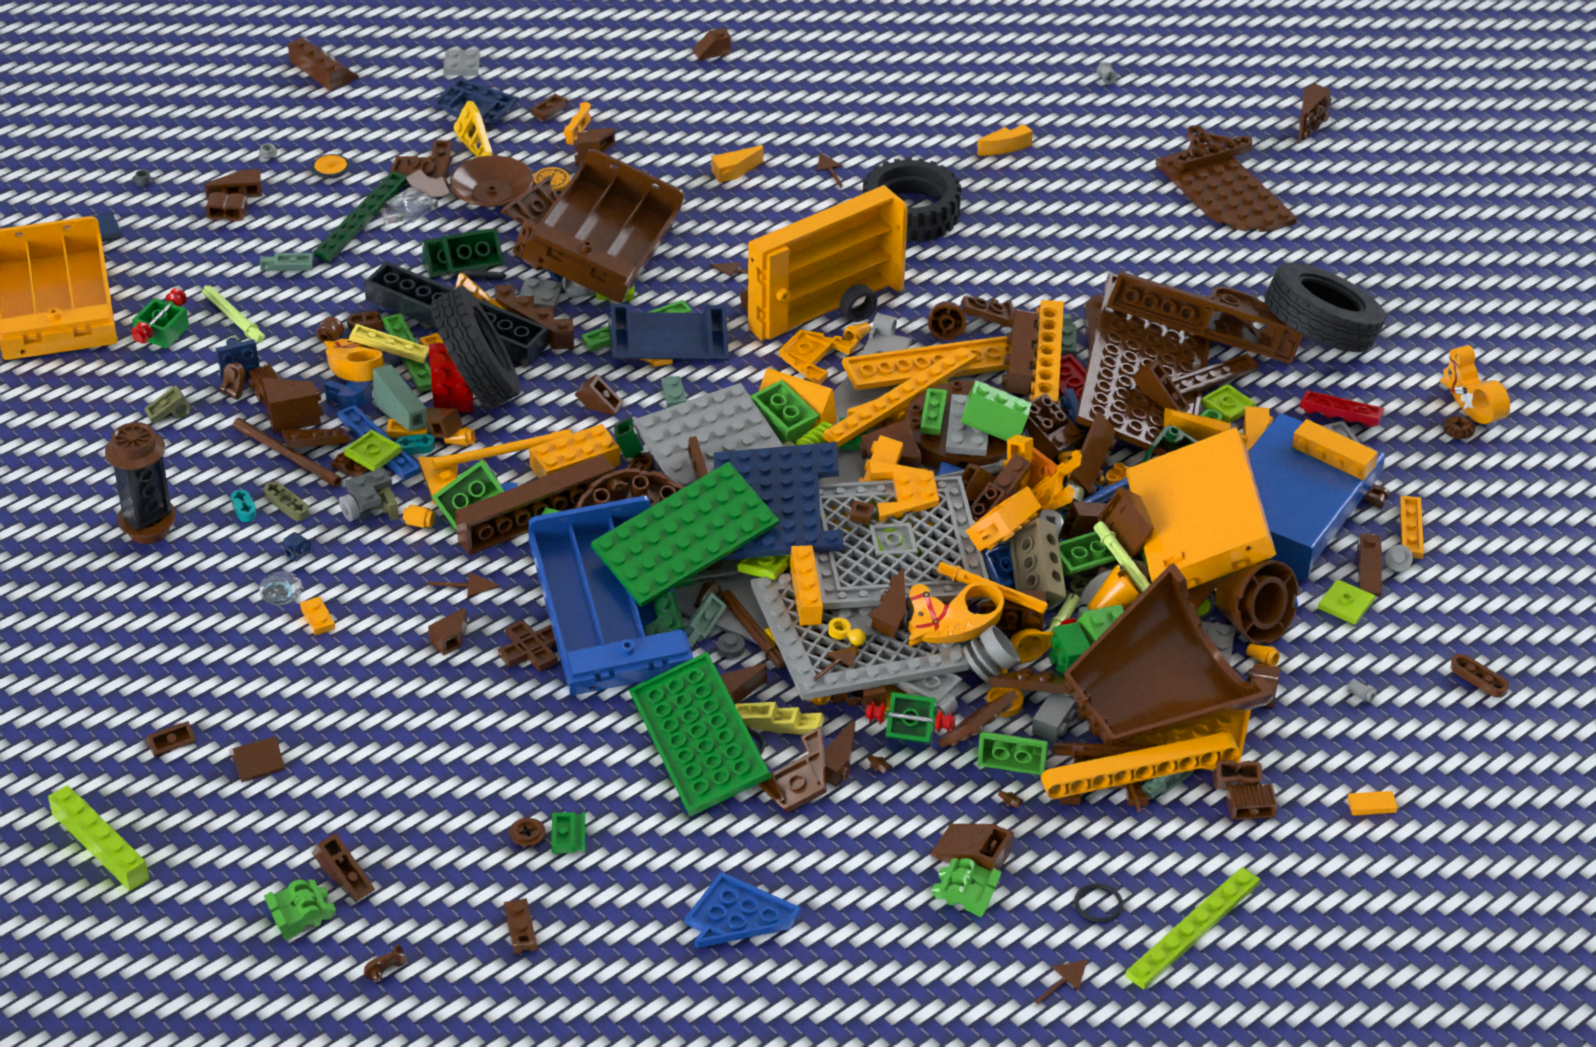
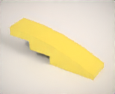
(781, 720)

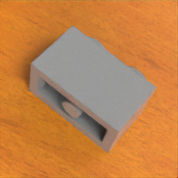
(1054, 716)

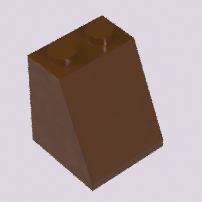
(291, 404)
(899, 431)

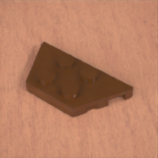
(532, 203)
(1027, 680)

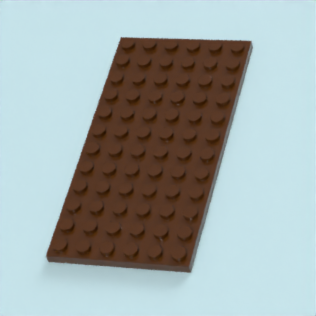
(1117, 352)

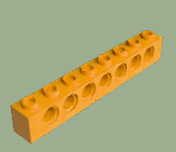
(1047, 350)

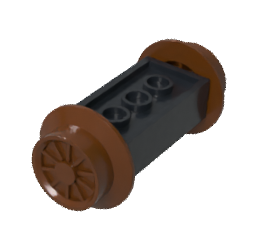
(141, 482)

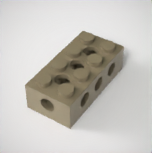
(1038, 560)

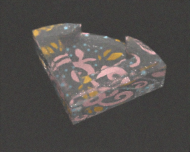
(391, 217)

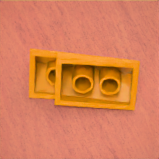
(1195, 425)

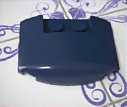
(490, 102)

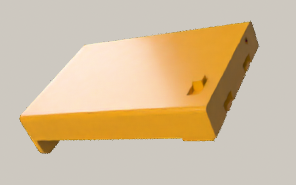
(814, 261)
(54, 289)
(1203, 509)

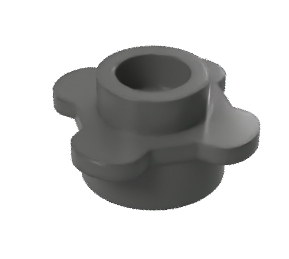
(143, 177)

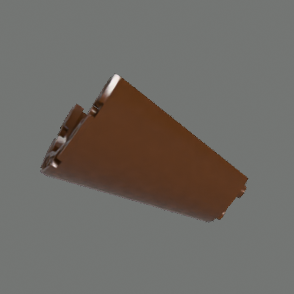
(1157, 670)

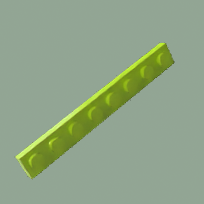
(1192, 928)

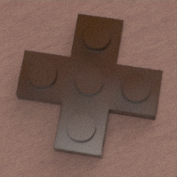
(529, 646)

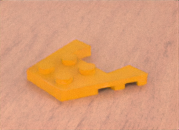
(808, 348)
(913, 489)
(1049, 490)

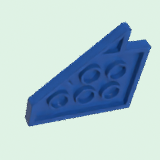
(738, 911)

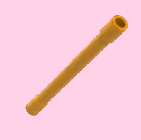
(450, 460)

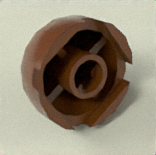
(946, 320)

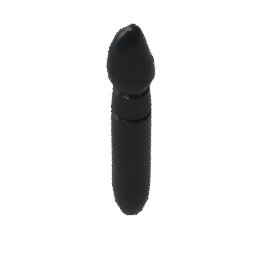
(483, 274)

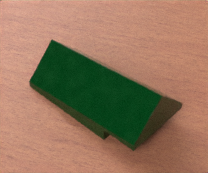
(462, 252)

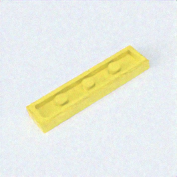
(389, 343)

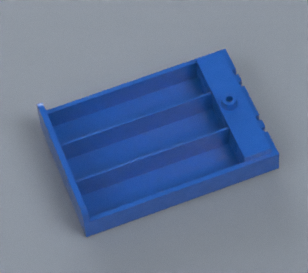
(1302, 495)
(588, 607)

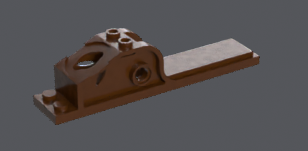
(1196, 315)

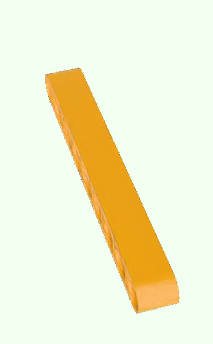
(1139, 765)

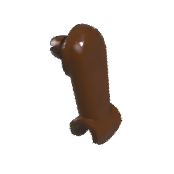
(376, 967)

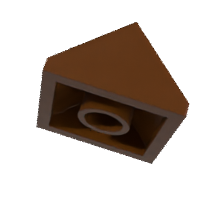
(257, 759)

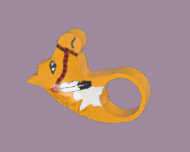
(1480, 400)

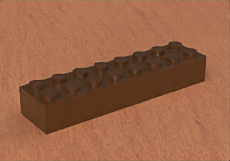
(509, 512)

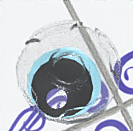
(280, 588)

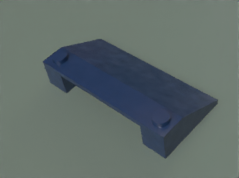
(668, 334)

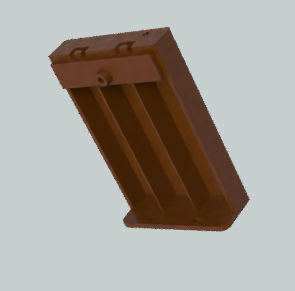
(605, 225)

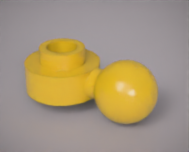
(840, 629)

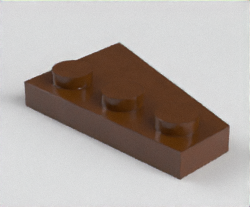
(432, 165)
(988, 311)
(314, 437)

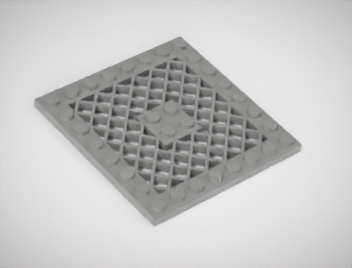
(862, 593)
(773, 598)

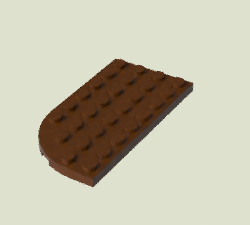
(1229, 194)

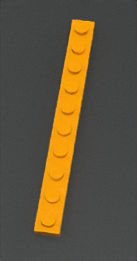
(899, 397)

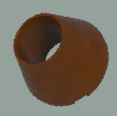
(1259, 600)

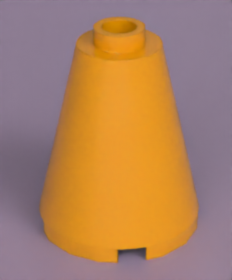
(1115, 590)

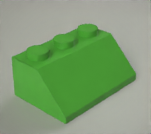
(785, 411)
(995, 411)
(470, 487)
(1083, 553)
(1012, 753)

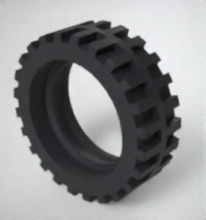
(926, 179)

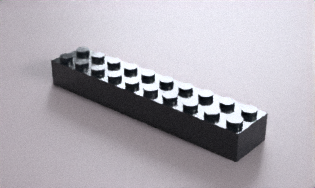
(413, 294)

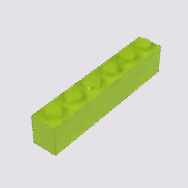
(98, 837)

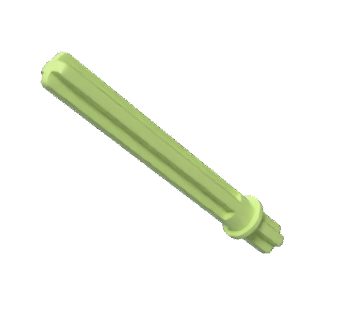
(250, 329)
(1109, 539)

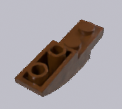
(1002, 488)

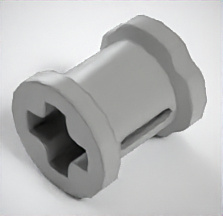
(1108, 75)

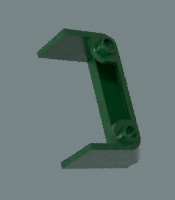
(1171, 439)

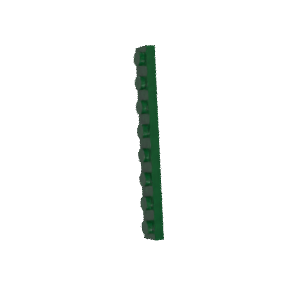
(360, 216)

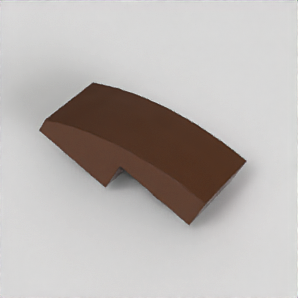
(348, 466)

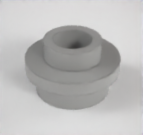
(267, 151)

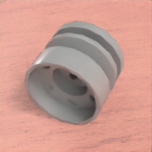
(992, 653)

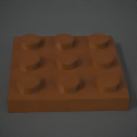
(974, 722)

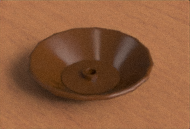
(491, 180)

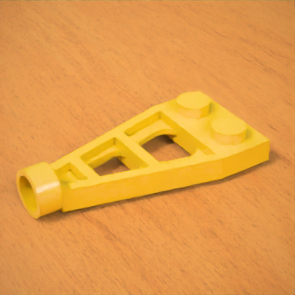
(469, 116)

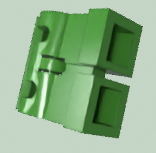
(966, 884)
(299, 906)

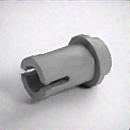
(1361, 690)

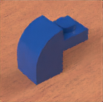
(346, 396)

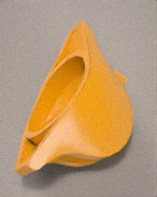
(1031, 644)

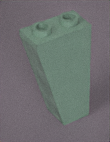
(397, 399)

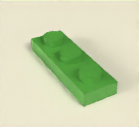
(933, 411)

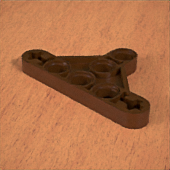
(1215, 144)

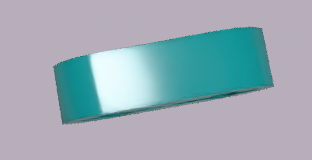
(416, 444)
(246, 504)

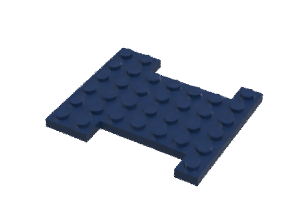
(790, 488)

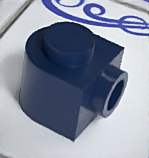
(296, 546)

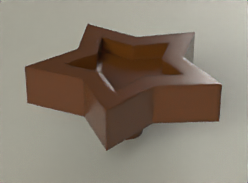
(879, 763)
(1010, 799)

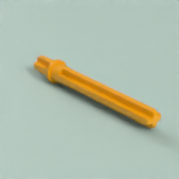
(964, 576)

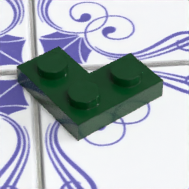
(668, 615)

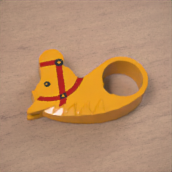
(353, 360)
(952, 622)

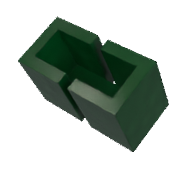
(628, 439)

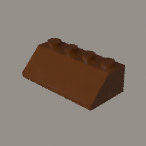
(319, 64)
(1094, 454)

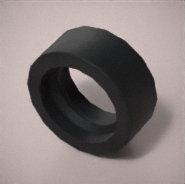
(851, 296)

